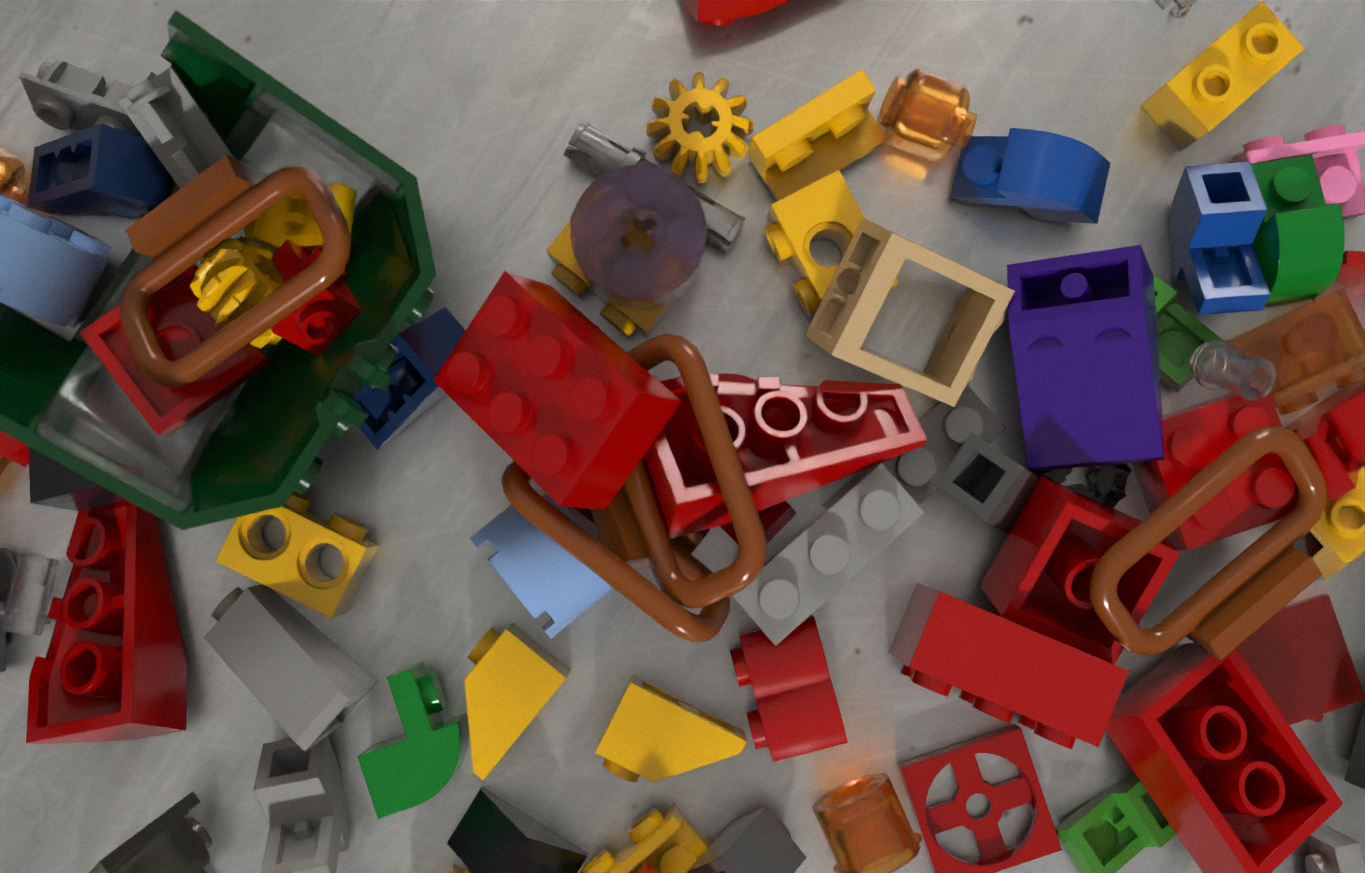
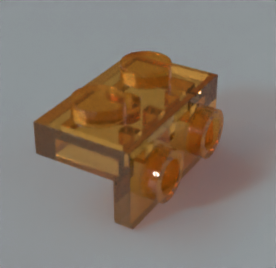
(1309, 349)

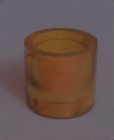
(867, 826)

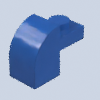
(1033, 170)
(1213, 235)

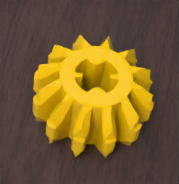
(706, 107)
(235, 280)

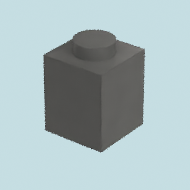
(987, 483)
(752, 846)

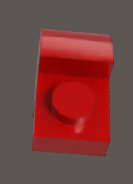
(1336, 437)

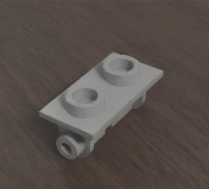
(69, 98)
(174, 126)

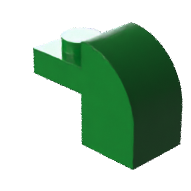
(1300, 236)
(422, 760)

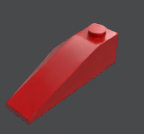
(785, 441)
(116, 638)

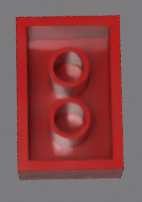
(555, 392)
(1006, 668)
(1221, 762)

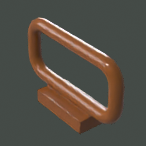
(196, 223)
(633, 521)
(612, 568)
(1248, 587)

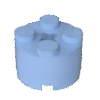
(47, 264)
(540, 569)

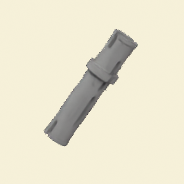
(603, 154)

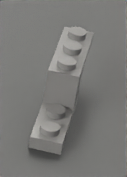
(861, 520)

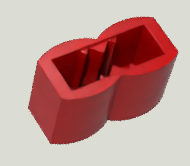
(791, 691)

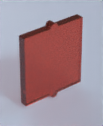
(1303, 661)

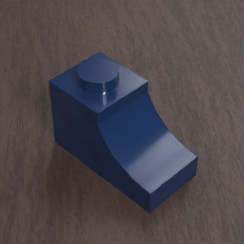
(98, 173)
(412, 390)

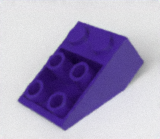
(1087, 359)

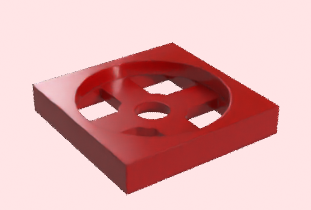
(994, 856)

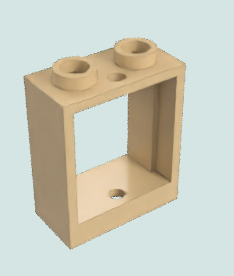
(860, 291)

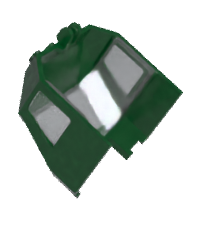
(266, 432)

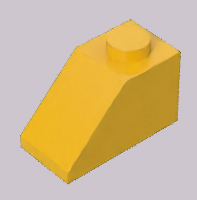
(506, 692)
(663, 735)

